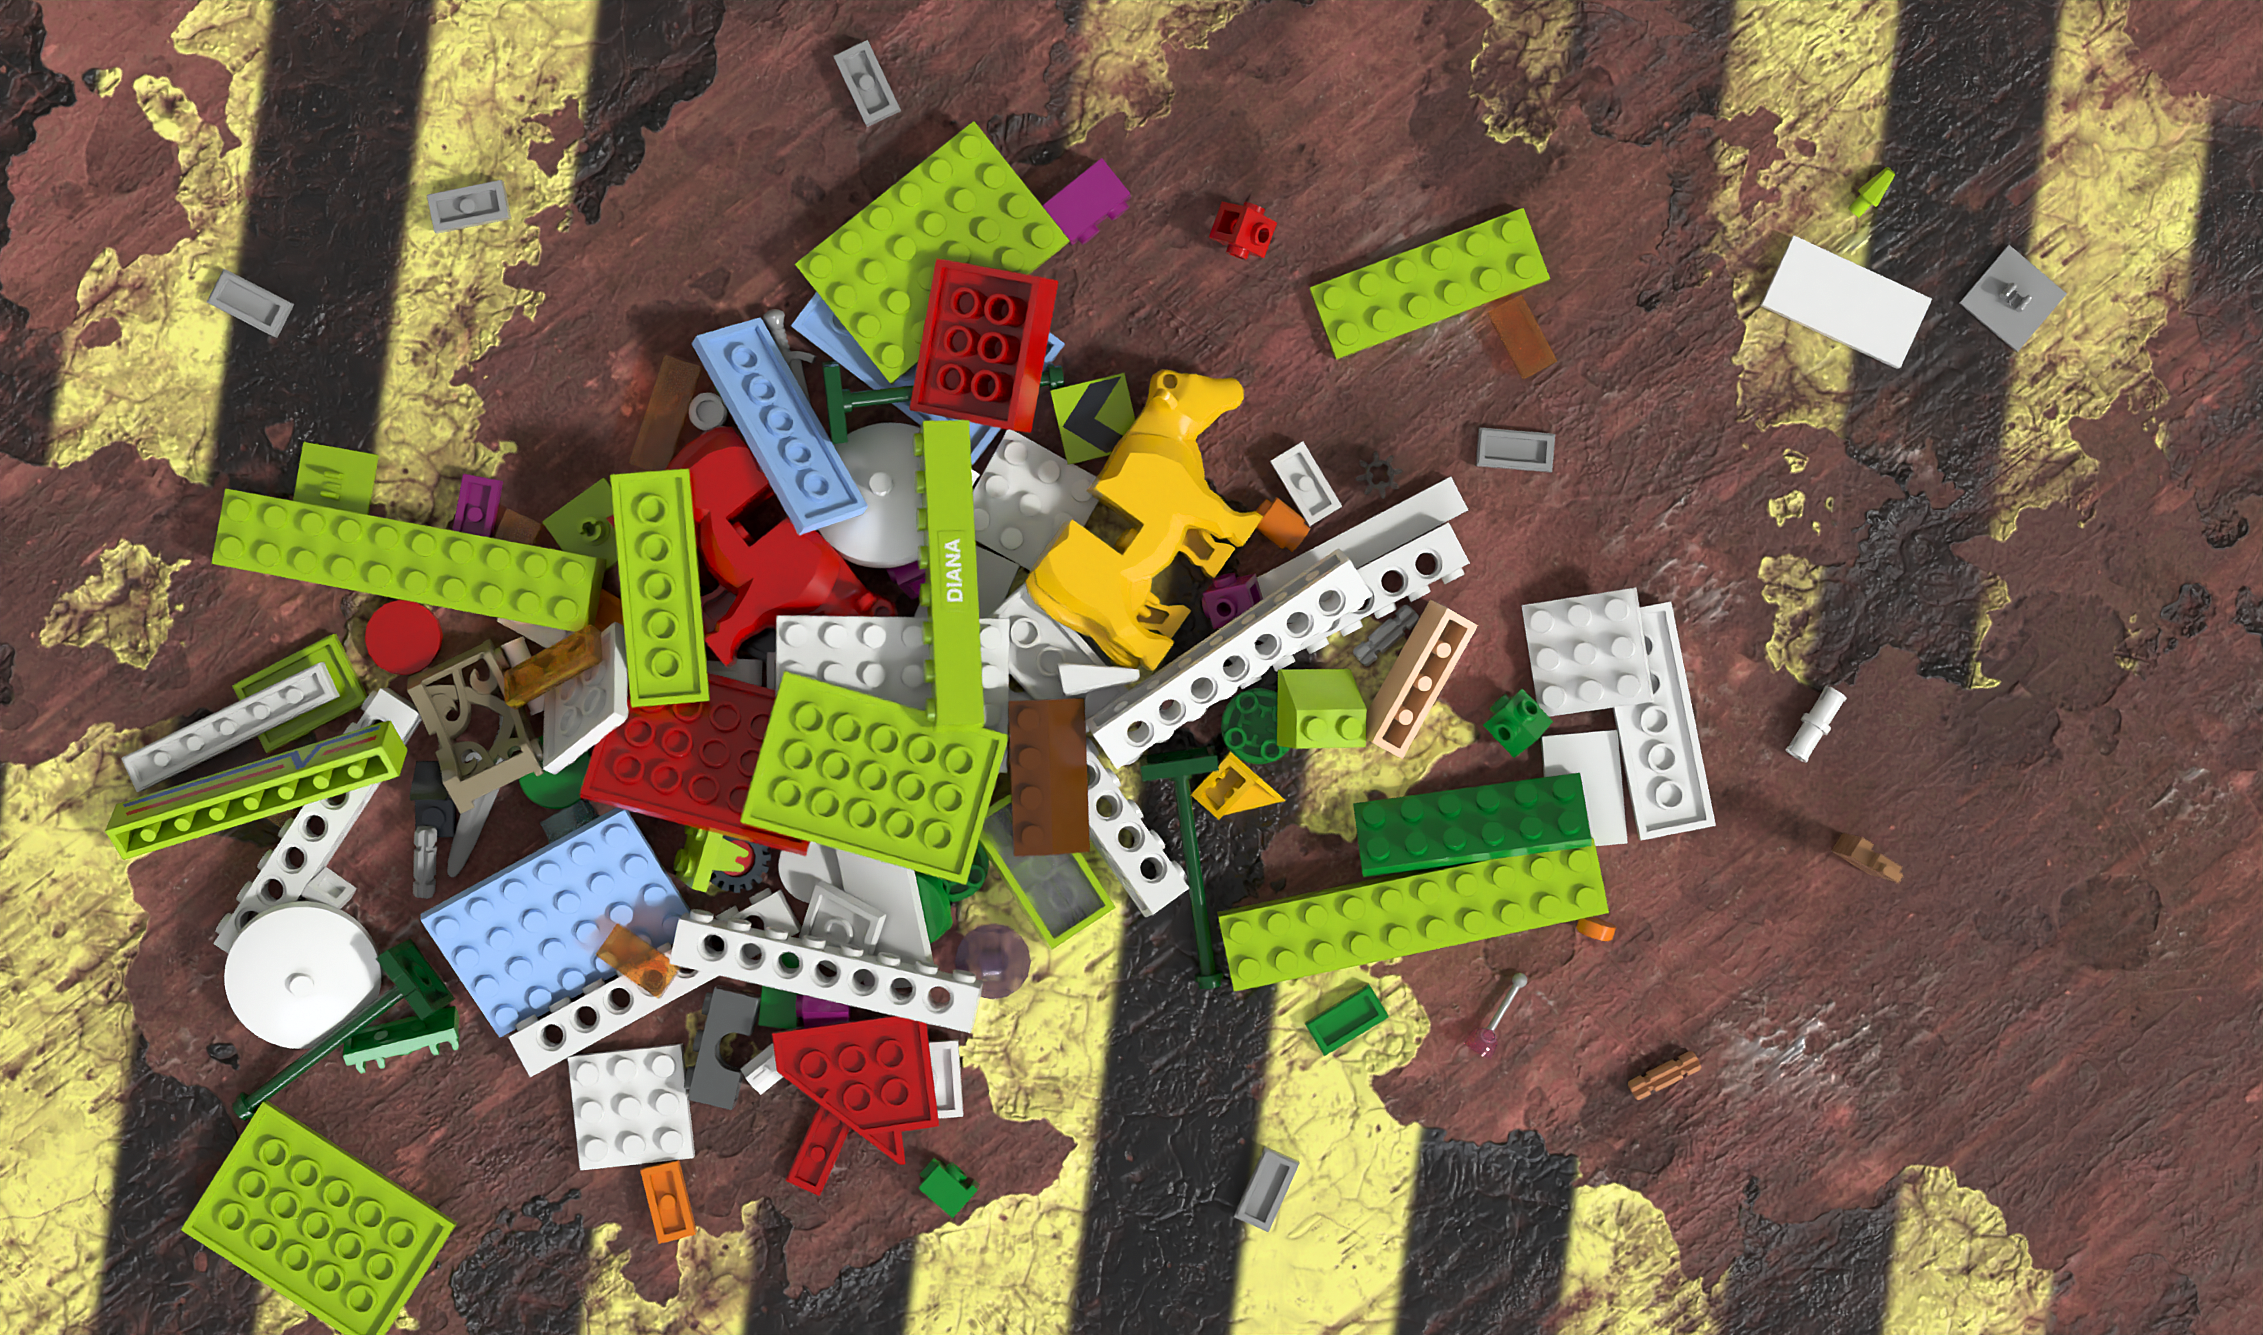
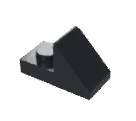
(432, 800)

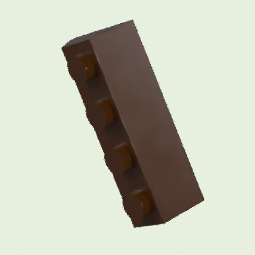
(1048, 777)

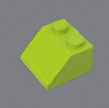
(1319, 709)

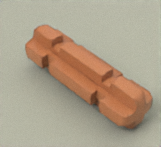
(1664, 1075)

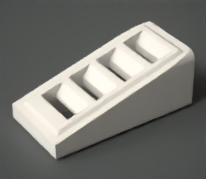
(1087, 678)

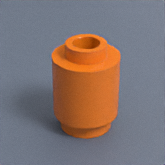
(1281, 524)

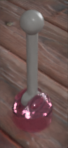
(1484, 1039)

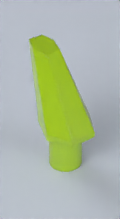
(1872, 192)

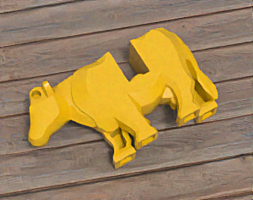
(1161, 490)

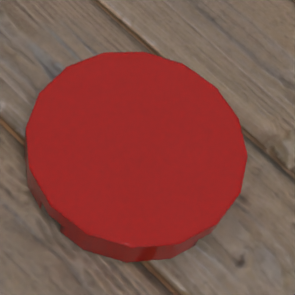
(403, 637)

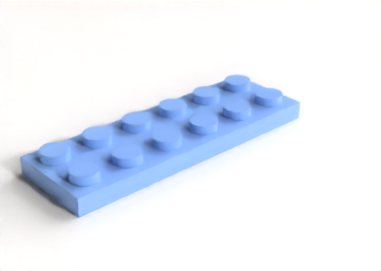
(779, 425)

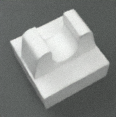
(329, 889)

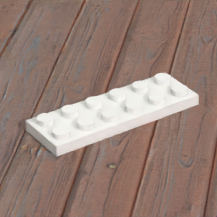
(1662, 740)

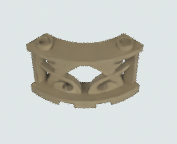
(474, 779)

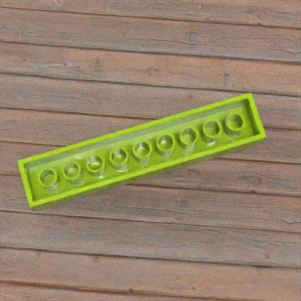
(408, 561)
(1408, 914)

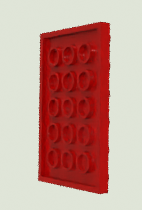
(689, 761)

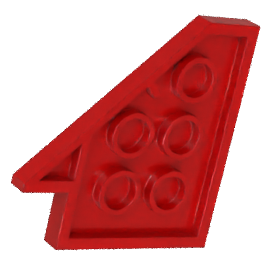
(865, 1074)

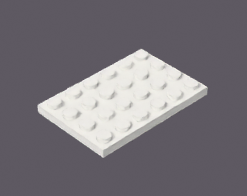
(887, 659)

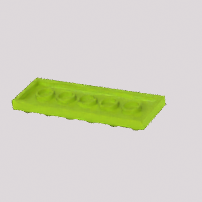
(1429, 283)
(660, 587)

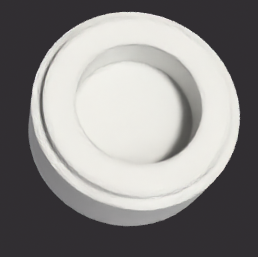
(708, 411)

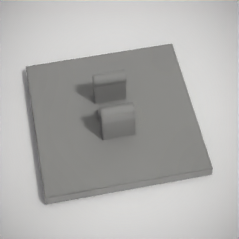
(2012, 298)

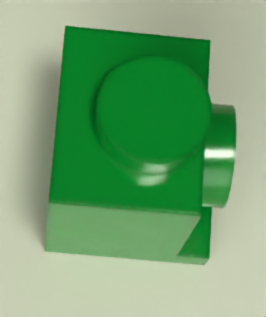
(946, 1186)

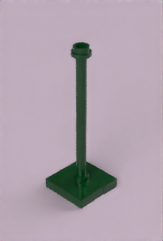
(842, 400)
(1179, 768)
(412, 979)

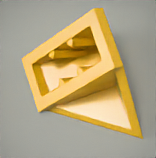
(1234, 789)

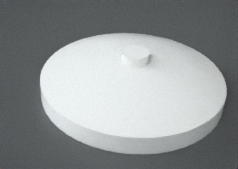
(884, 472)
(301, 973)

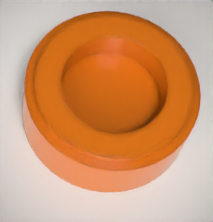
(1596, 928)

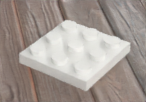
(1028, 498)
(1588, 652)
(586, 705)
(631, 1106)

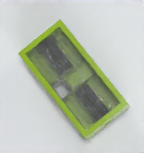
(1052, 890)

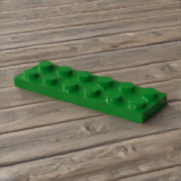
(1472, 824)

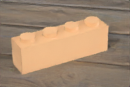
(1417, 678)

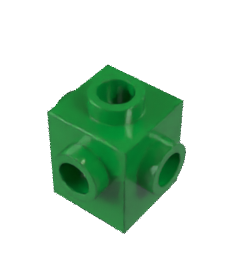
(1517, 722)

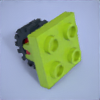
(721, 860)

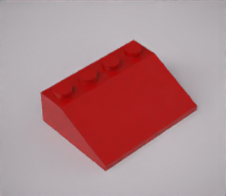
(983, 345)

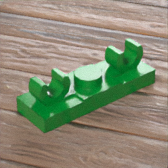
(402, 1038)

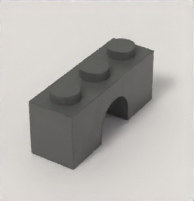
(712, 1078)

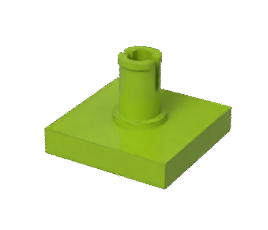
(583, 526)

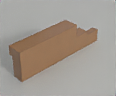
(1859, 853)

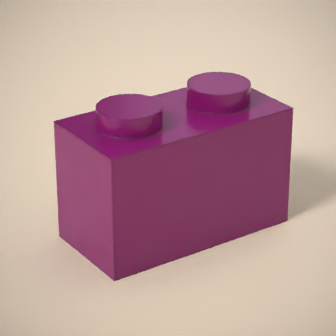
(1088, 202)

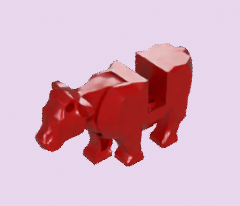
(765, 577)

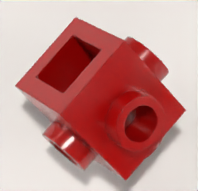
(1243, 229)

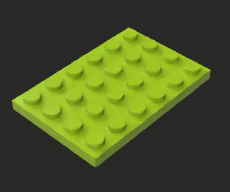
(951, 207)
(873, 778)
(318, 1224)

